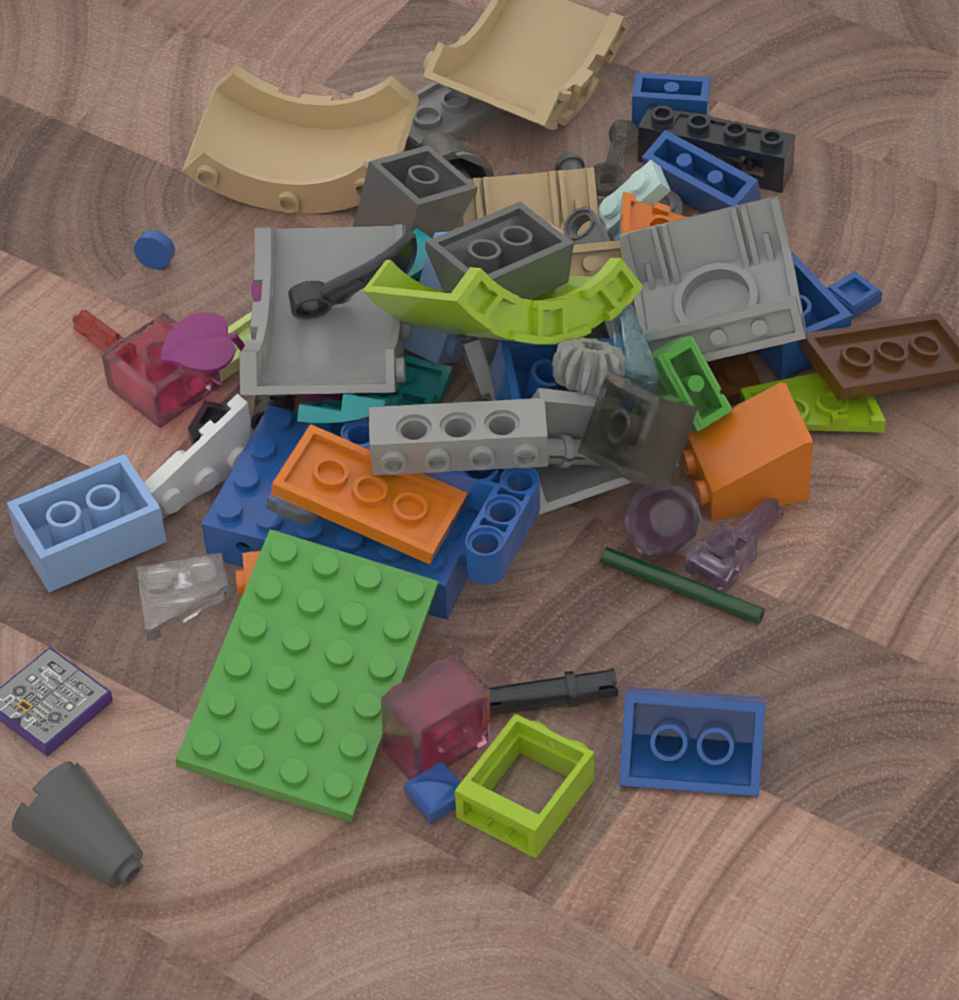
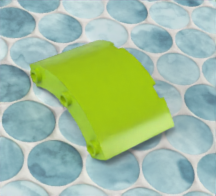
(488, 311)

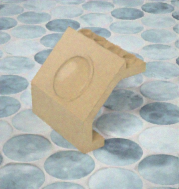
(553, 198)

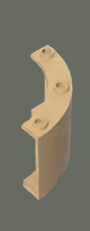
(530, 58)
(295, 150)

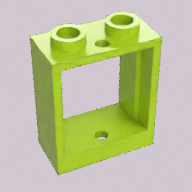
(506, 819)

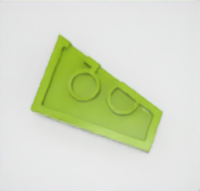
(821, 408)

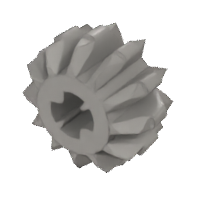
(584, 364)

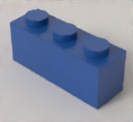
(699, 176)

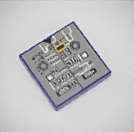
(50, 701)

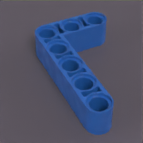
(506, 506)

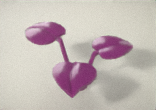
(205, 345)

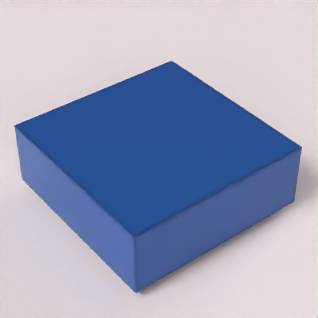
(856, 293)

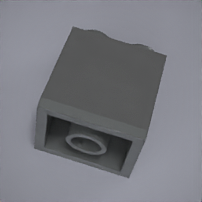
(414, 191)

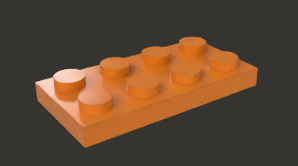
(396, 510)

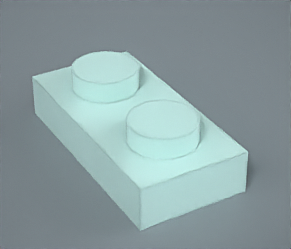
(648, 186)

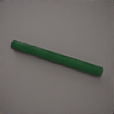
(682, 585)

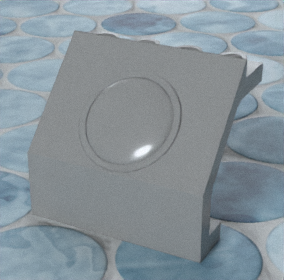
(718, 279)

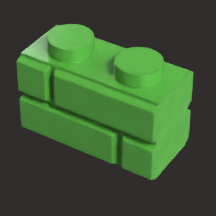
(688, 377)

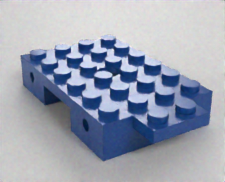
(241, 521)

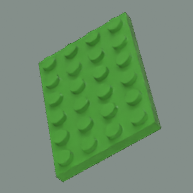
(305, 675)

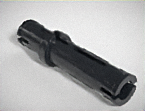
(553, 691)

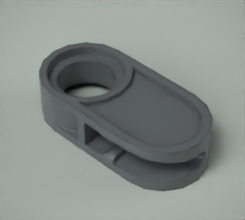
(595, 233)

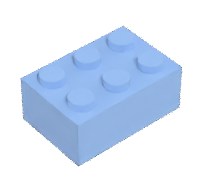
(87, 522)

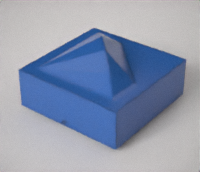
(433, 792)

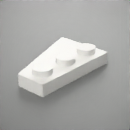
(205, 463)

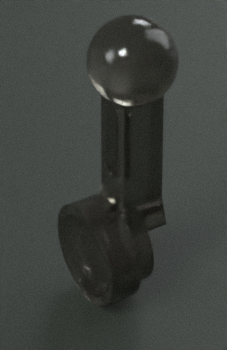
(622, 136)

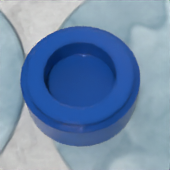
(154, 249)

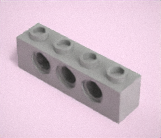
(458, 436)

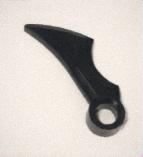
(316, 298)

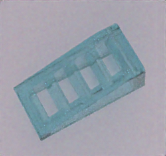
(632, 341)

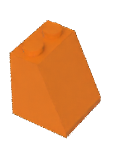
(751, 456)

